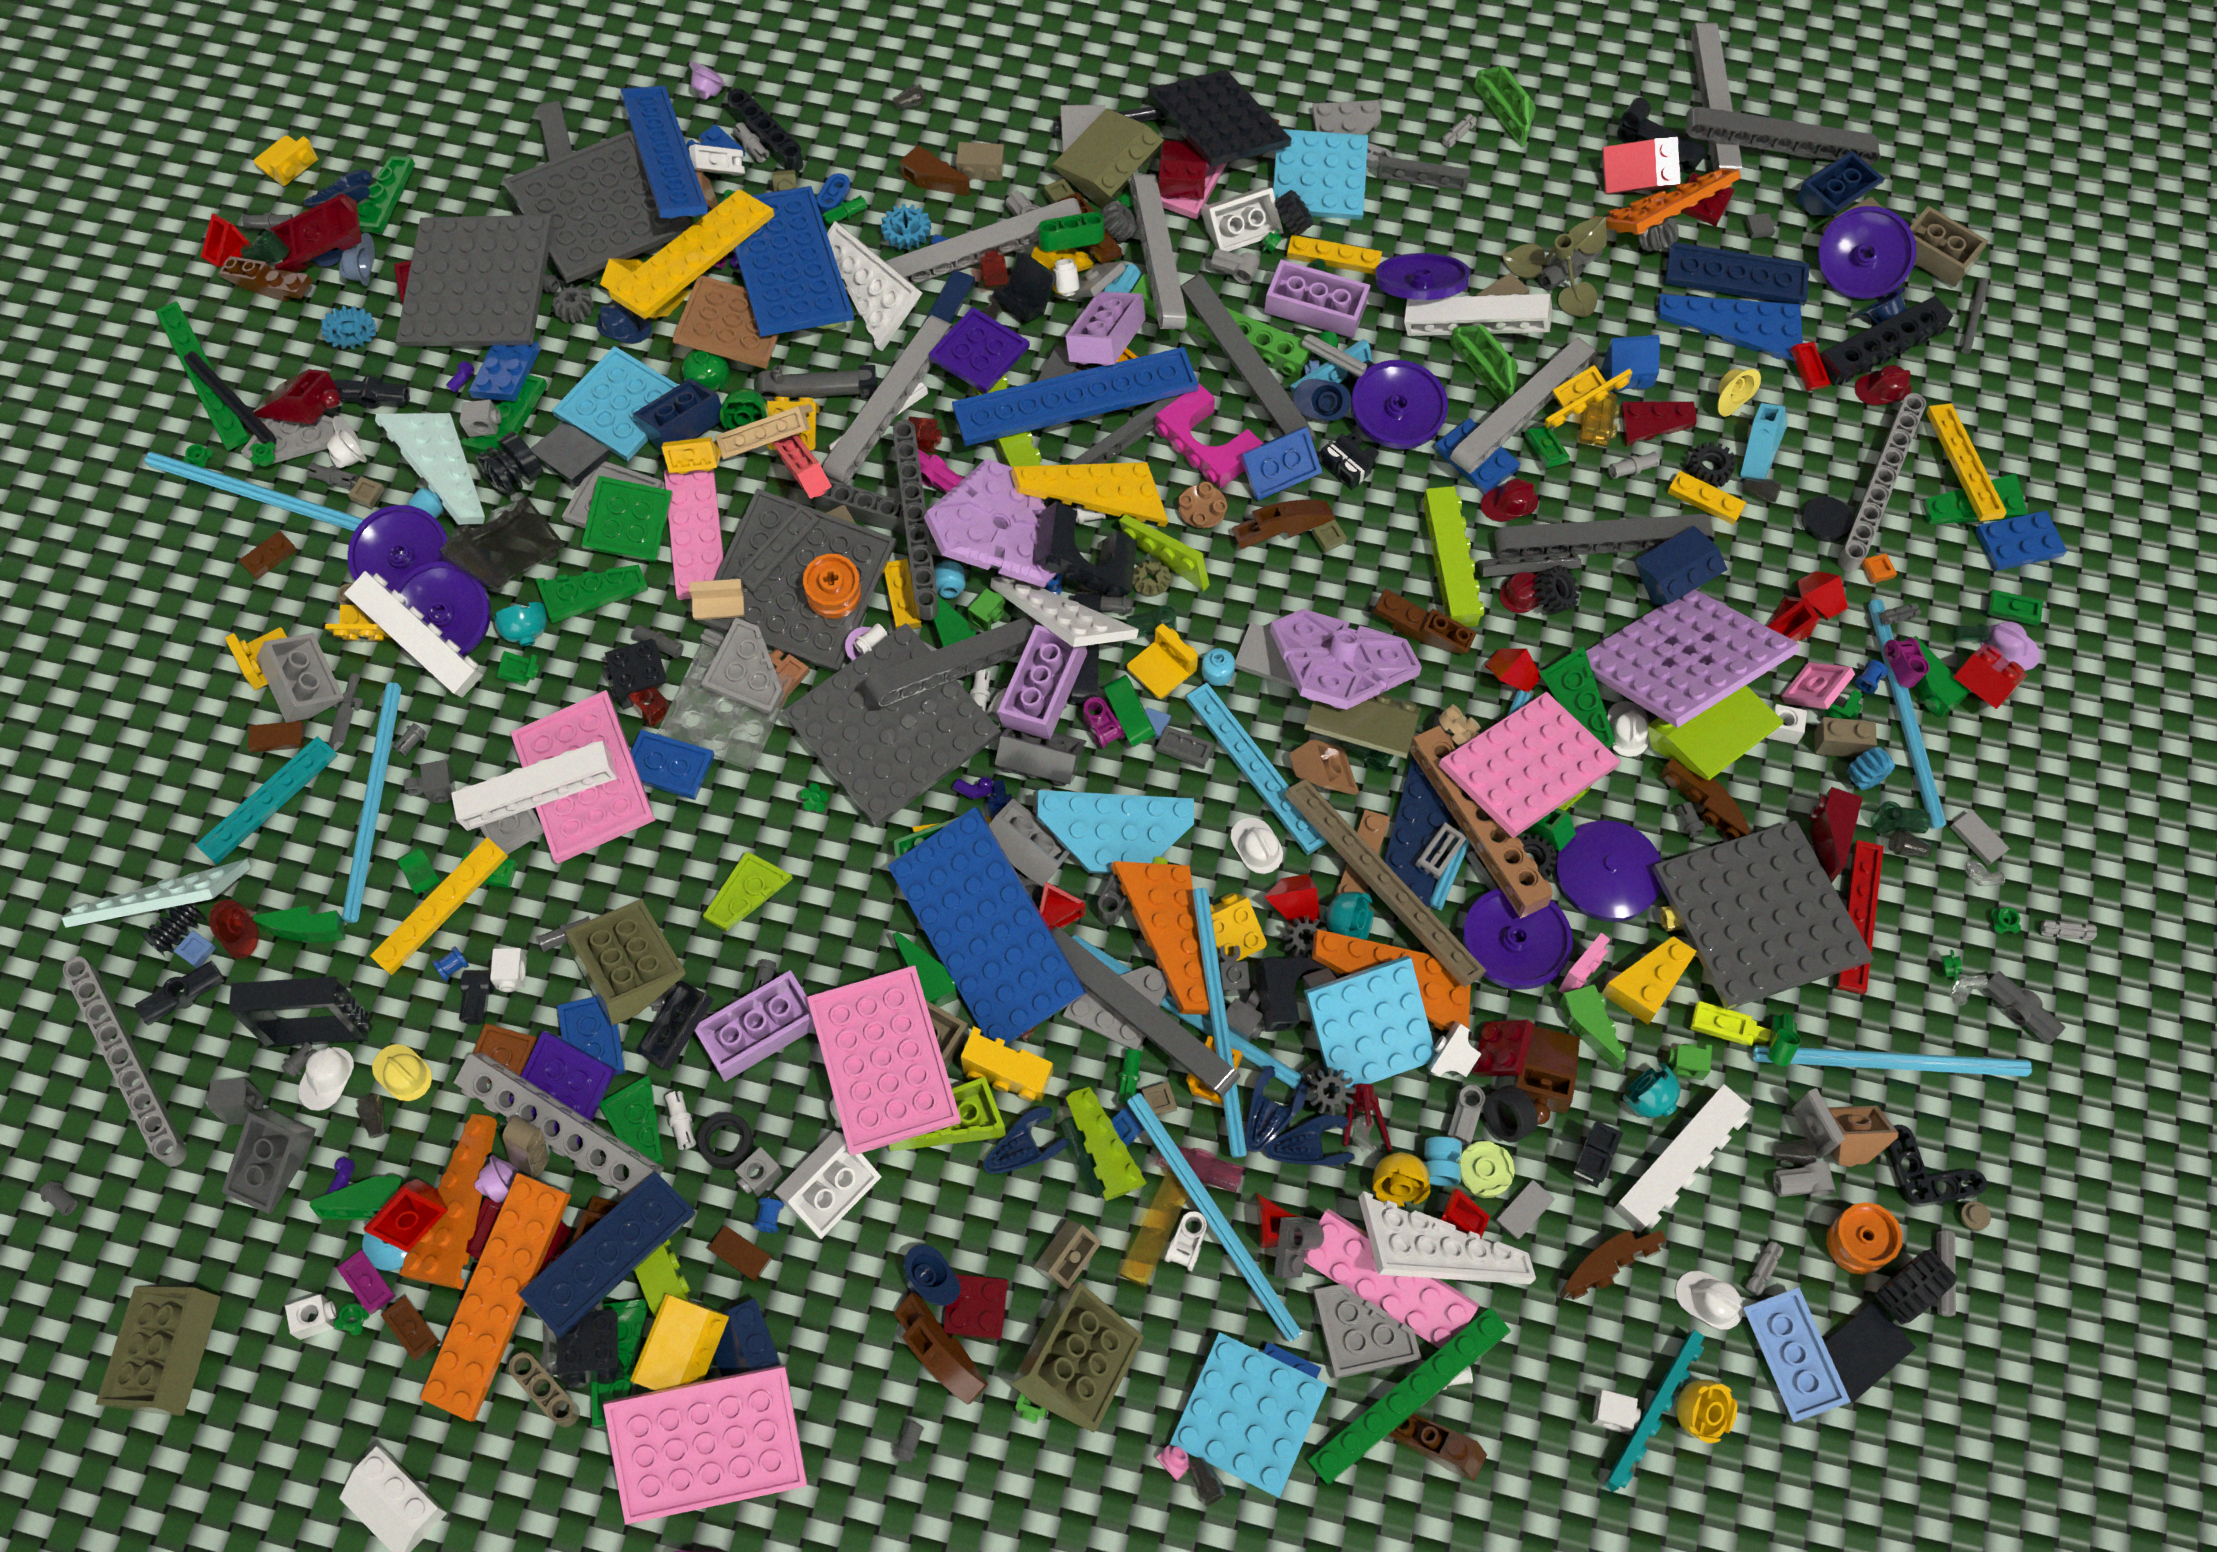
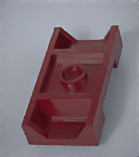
(318, 231)

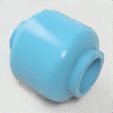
(427, 501)
(949, 578)
(1218, 667)

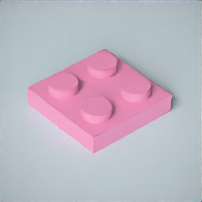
(1818, 685)
(1587, 964)

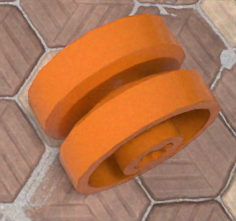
(832, 586)
(1864, 1238)

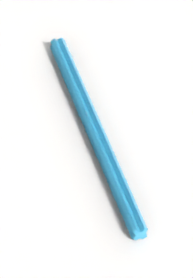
(253, 491)
(1909, 725)
(371, 803)
(1447, 877)
(1218, 1017)
(1204, 1024)
(1903, 1061)
(1214, 1218)

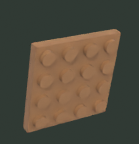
(723, 324)

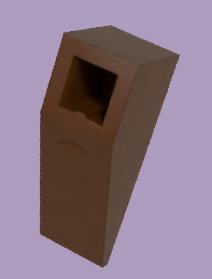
(931, 173)
(1442, 1446)

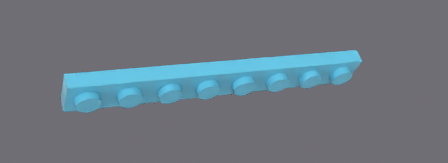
(1253, 765)

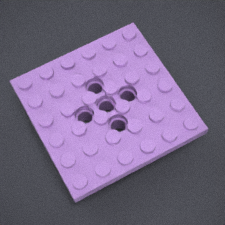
(1687, 656)

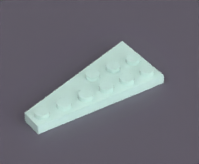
(436, 454)
(165, 894)

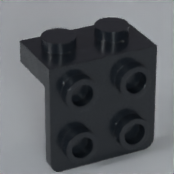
(1028, 288)
(634, 670)
(590, 1351)

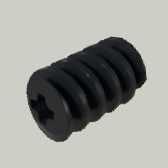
(173, 927)

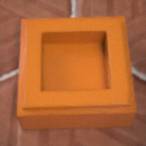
(1879, 568)

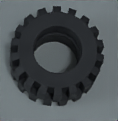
(1916, 1286)

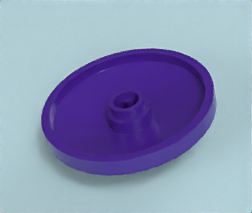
(1866, 253)
(1422, 276)
(1399, 404)
(395, 543)
(450, 601)
(1608, 871)
(1517, 950)

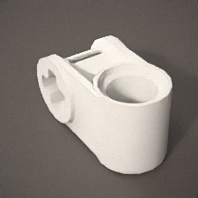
(1186, 1245)

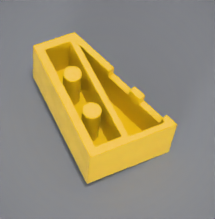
(1650, 980)
(1006, 1067)

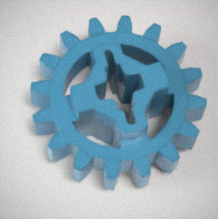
(917, 226)
(348, 327)

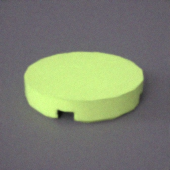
(1486, 1169)

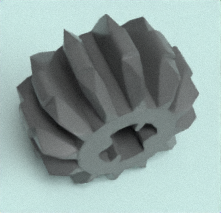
(1119, 221)
(1659, 235)
(573, 304)
(1297, 932)
(1324, 1084)

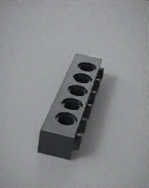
(1886, 340)

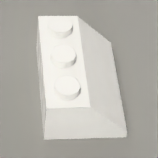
(1242, 219)
(827, 1185)
(391, 1502)

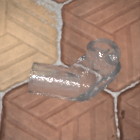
(514, 498)
(1981, 876)
(1965, 985)
(1361, 1136)

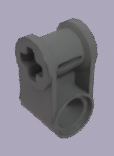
(1112, 897)

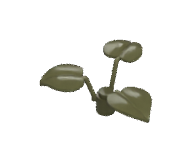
(1587, 236)

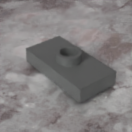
(1185, 747)

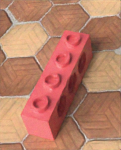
(802, 466)

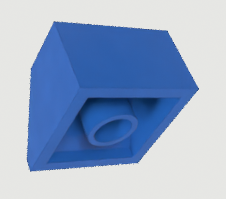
(1636, 353)

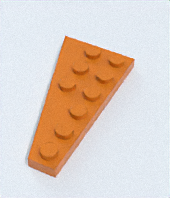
(1657, 207)
(1168, 922)
(442, 1250)

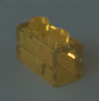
(1598, 421)

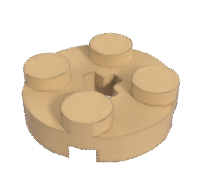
(1461, 727)

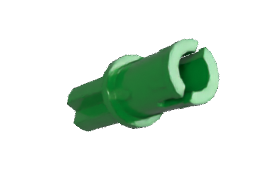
(845, 210)
(1129, 1075)

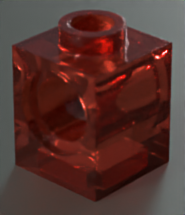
(993, 269)
(927, 433)
(652, 712)

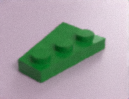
(635, 1118)

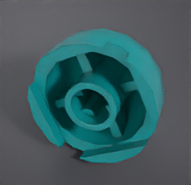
(521, 623)
(1350, 915)
(1654, 1093)

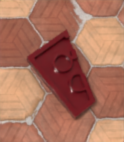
(1651, 419)

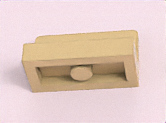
(717, 599)

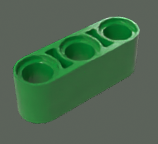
(1071, 231)
(1129, 710)

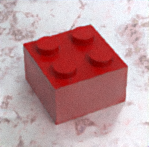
(1991, 675)

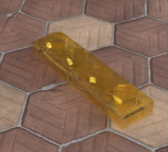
(1155, 1231)

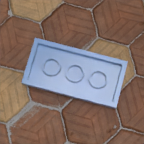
(1796, 1355)

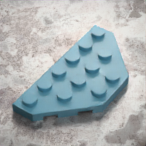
(1113, 826)

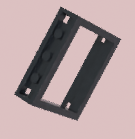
(255, 1001)

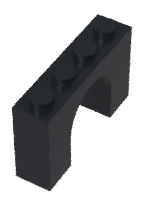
(1060, 554)
(1276, 989)

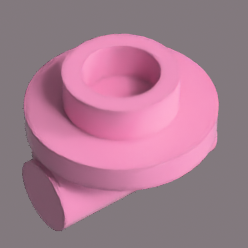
(1174, 1461)

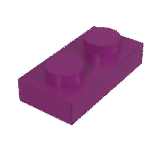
(366, 1282)

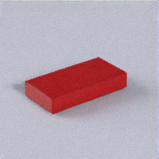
(1810, 366)

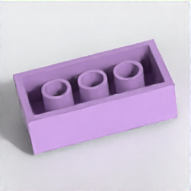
(1317, 298)
(1105, 328)
(1041, 684)
(756, 1026)

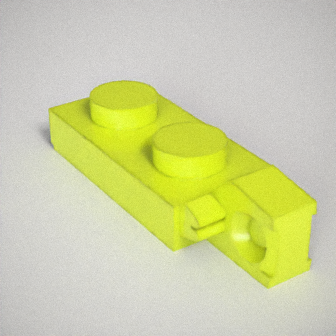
(1728, 1025)

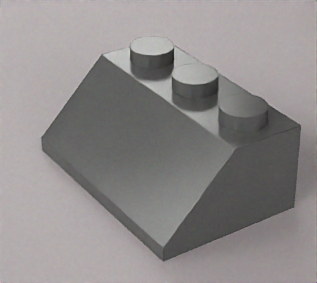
(1040, 757)

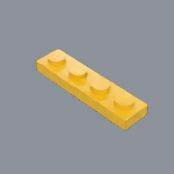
(1334, 254)

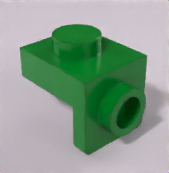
(517, 668)
(1850, 708)
(418, 870)

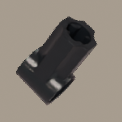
(476, 990)

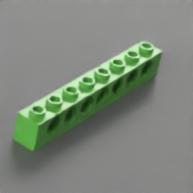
(1274, 346)

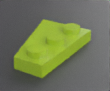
(745, 890)

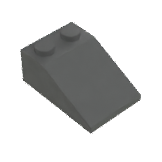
(267, 1158)

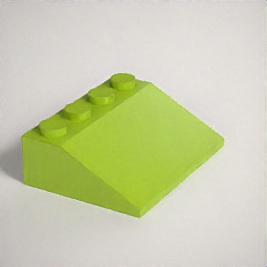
(1717, 734)

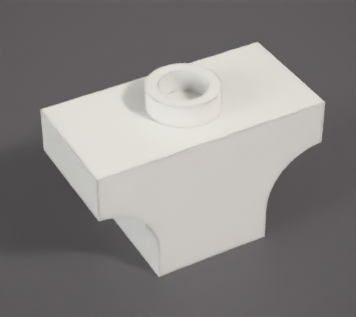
(1454, 1052)

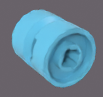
(1442, 1160)

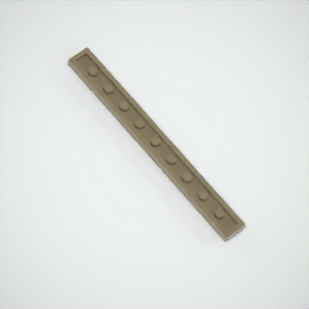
(1385, 883)

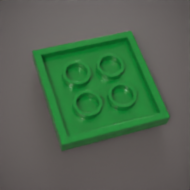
(627, 519)

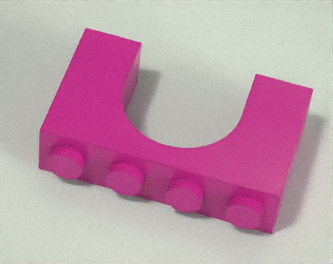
(1217, 463)

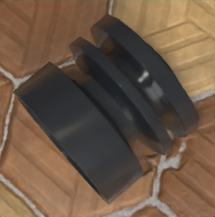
(506, 467)

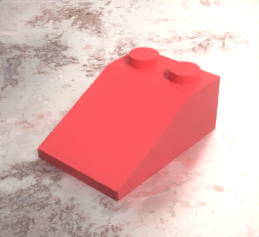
(1641, 166)

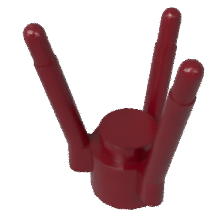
(1365, 1101)

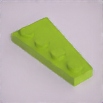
(1171, 552)
(1109, 1152)

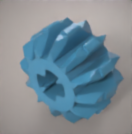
(1871, 768)

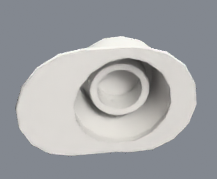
(344, 445)
(1629, 728)
(1257, 845)
(325, 1078)
(1709, 1299)

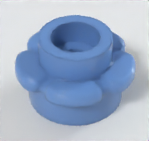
(1311, 366)

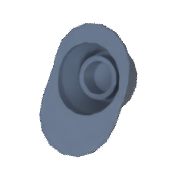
(358, 261)

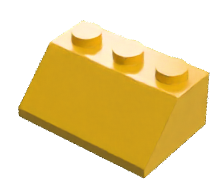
(619, 269)
(679, 1344)

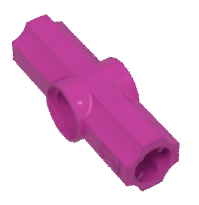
(936, 473)

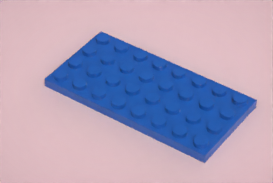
(792, 267)
(986, 928)

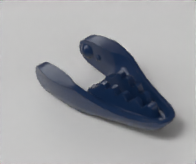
(351, 184)
(1268, 1117)
(1018, 1146)
(1305, 1146)

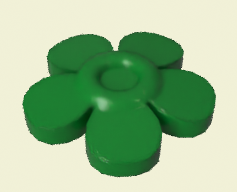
(813, 798)

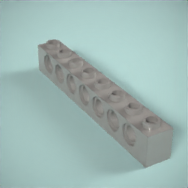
(473, 1082)

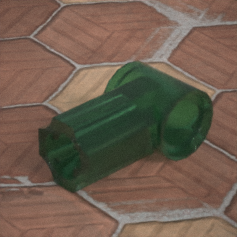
(265, 248)
(1150, 621)
(1373, 758)
(1899, 819)

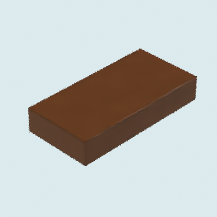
(276, 736)
(740, 1253)

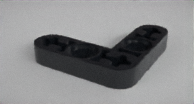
(1929, 1184)

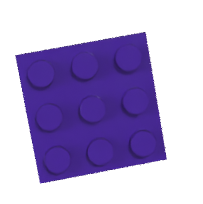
(979, 350)
(568, 1076)

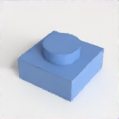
(195, 949)

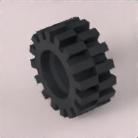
(1293, 212)
(1716, 455)
(1556, 589)
(1543, 851)

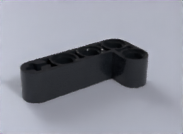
(1637, 127)

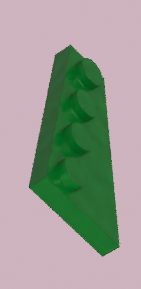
(384, 194)
(512, 415)
(1956, 507)
(582, 593)
(1576, 690)
(630, 1332)

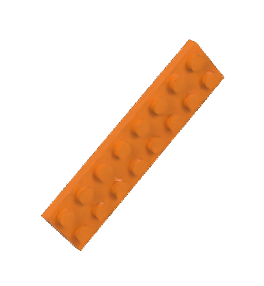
(492, 1298)

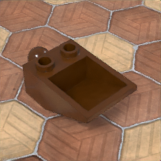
(1550, 1072)

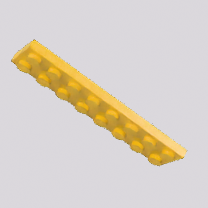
(691, 254)

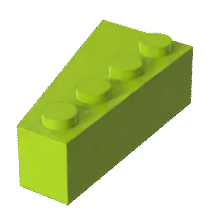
(978, 1119)
(660, 1276)

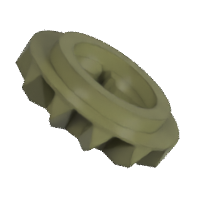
(1148, 586)

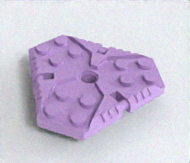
(990, 519)
(1341, 663)

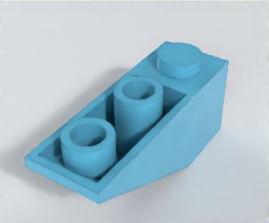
(1764, 440)

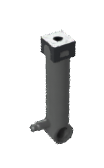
(775, 384)

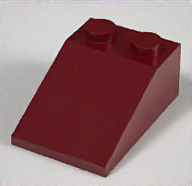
(1181, 171)
(1834, 828)

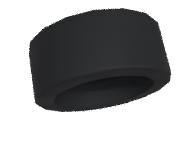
(1521, 1107)
(716, 1122)

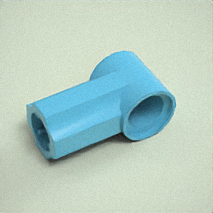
(1125, 281)

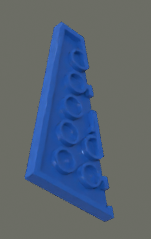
(1740, 322)

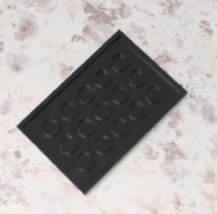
(1219, 117)

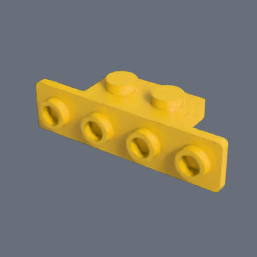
(1582, 390)

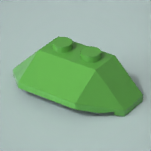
(1506, 100)
(1486, 359)

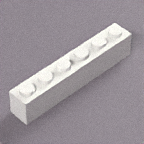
(1496, 313)
(414, 634)
(534, 785)
(1682, 1157)

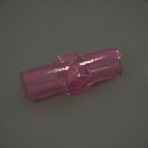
(1208, 1168)

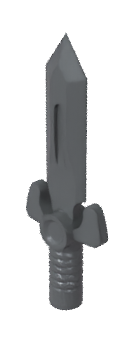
(345, 713)

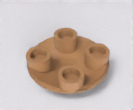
(1202, 505)

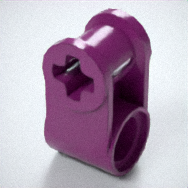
(1908, 662)
(1104, 726)

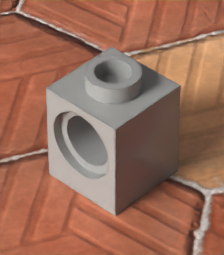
(480, 418)
(758, 1160)

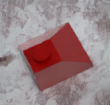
(408, 1215)

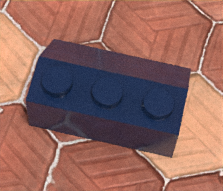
(1838, 185)
(680, 413)
(1679, 566)
(746, 1341)

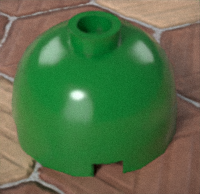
(706, 369)
(742, 408)

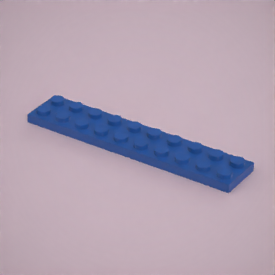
(663, 152)
(1074, 396)

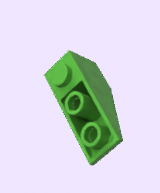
(1588, 1019)

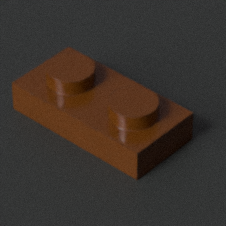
(268, 555)
(410, 1328)

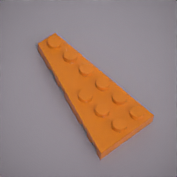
(1440, 992)

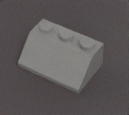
(298, 676)
(1028, 842)

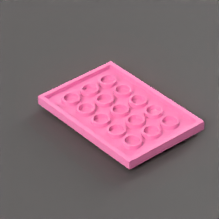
(1529, 764)
(597, 813)
(883, 1060)
(705, 1444)

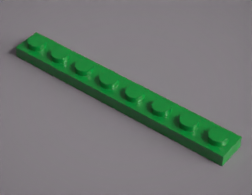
(184, 340)
(1409, 1396)

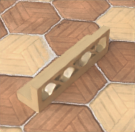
(764, 431)

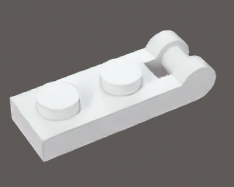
(717, 159)

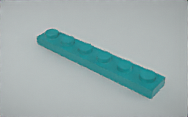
(266, 800)
(1649, 1424)

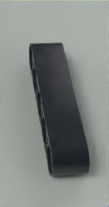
(771, 134)
(1087, 680)

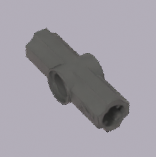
(1558, 271)
(2024, 1008)

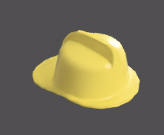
(1737, 388)
(402, 1072)

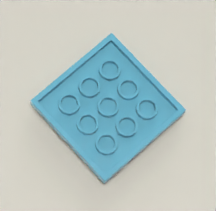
(1324, 172)
(608, 397)
(1372, 1023)
(1249, 1414)

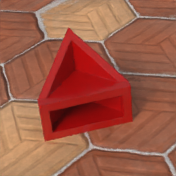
(222, 241)
(1824, 593)
(1794, 618)
(1515, 668)
(1295, 898)
(1060, 907)
(1464, 1214)
(1269, 1221)

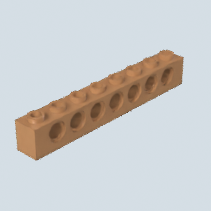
(1523, 898)

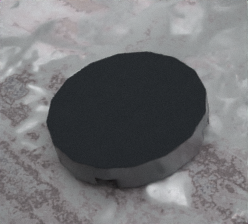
(1827, 518)

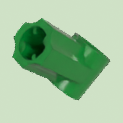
(1783, 1040)

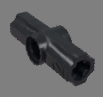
(373, 392)
(166, 1001)

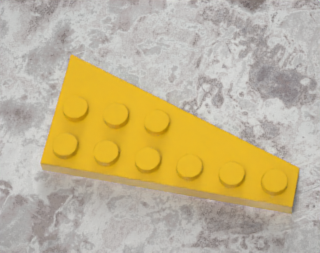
(1099, 487)

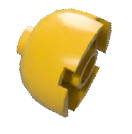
(1401, 1179)
(1706, 1410)

